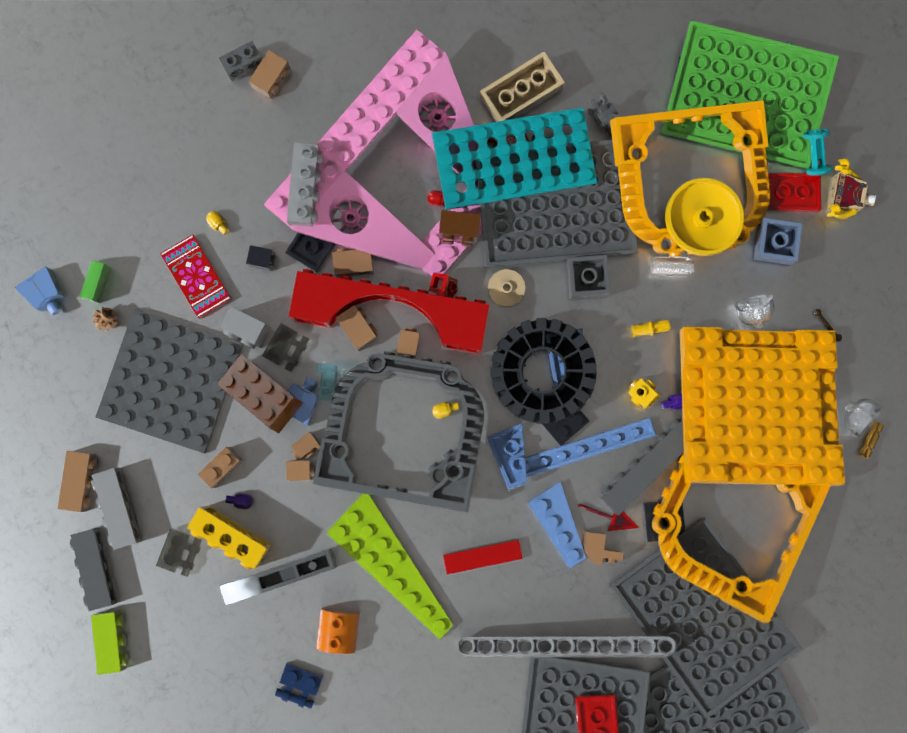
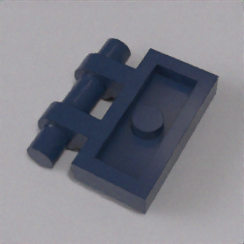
(301, 680)

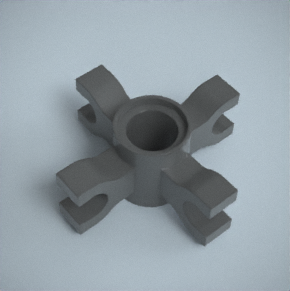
(603, 113)

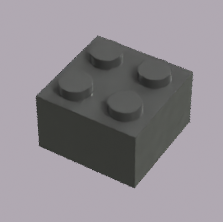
(588, 277)

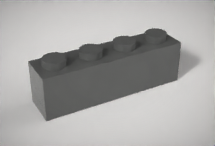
(93, 569)

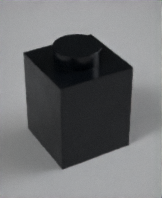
(261, 258)

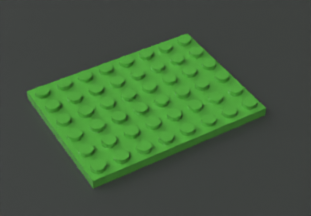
(738, 67)

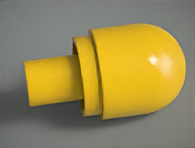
(217, 222)
(444, 409)

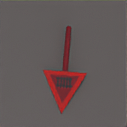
(618, 522)

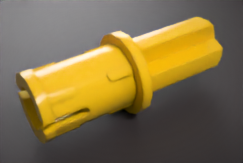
(650, 328)

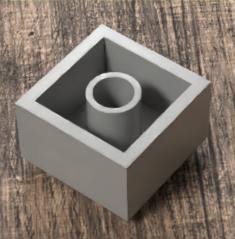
(240, 325)

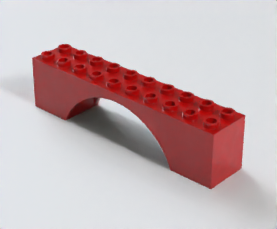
(323, 298)

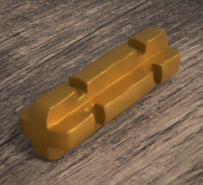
(871, 439)

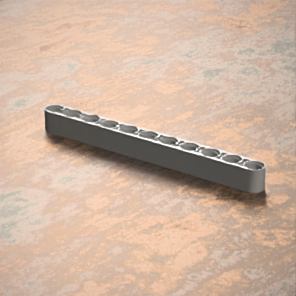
(575, 650)

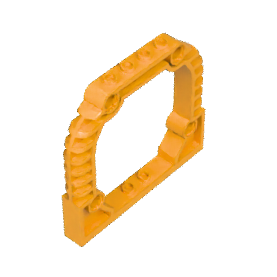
(632, 132)
(756, 599)

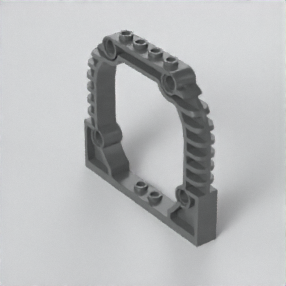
(335, 470)

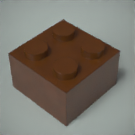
(459, 228)

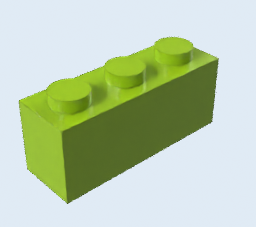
(109, 642)

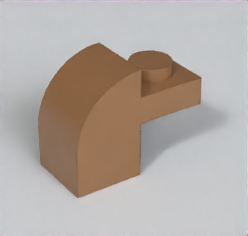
(594, 548)

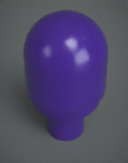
(674, 402)
(240, 501)

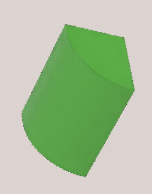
(95, 281)

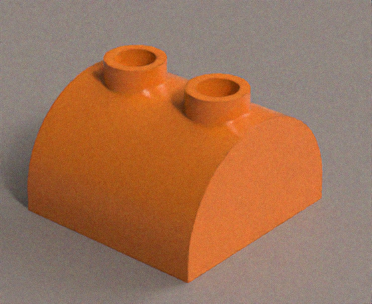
(337, 631)

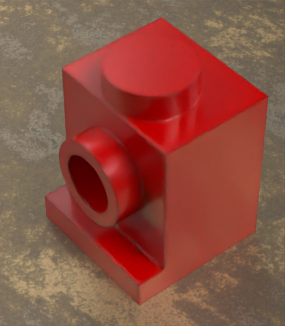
(449, 284)

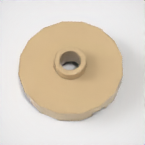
(502, 297)

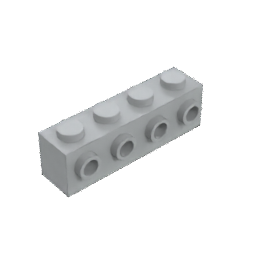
(303, 185)
(115, 508)

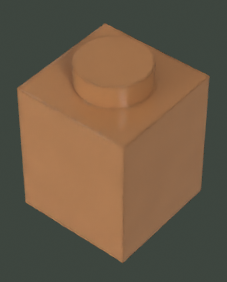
(408, 342)
(299, 470)

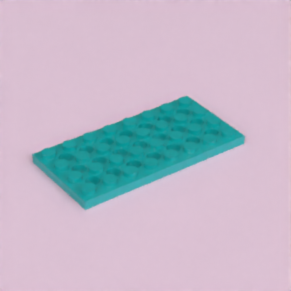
(517, 127)

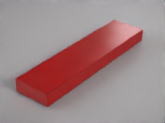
(482, 556)

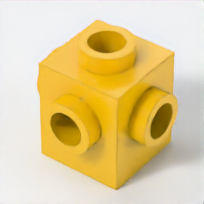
(650, 393)

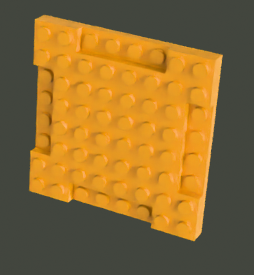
(760, 407)

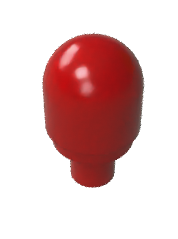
(435, 198)

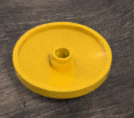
(704, 216)

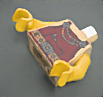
(847, 192)

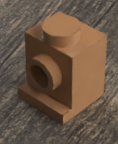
(305, 446)

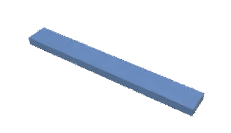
(589, 446)

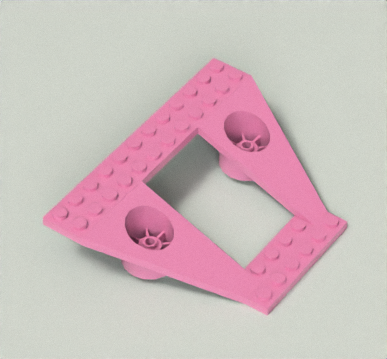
(405, 86)

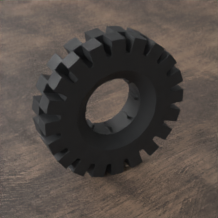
(538, 405)

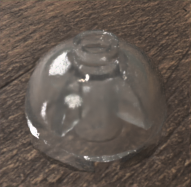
(756, 310)
(861, 415)

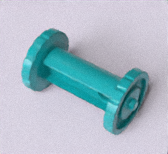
(817, 151)

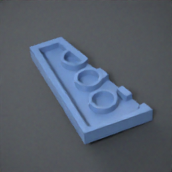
(558, 522)

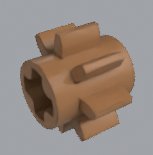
(105, 319)

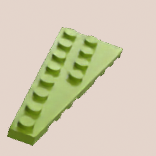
(376, 548)

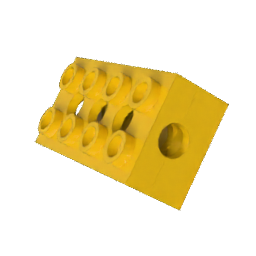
(201, 527)

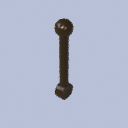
(817, 312)

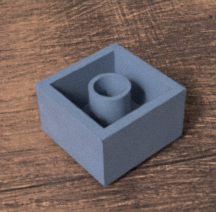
(778, 241)

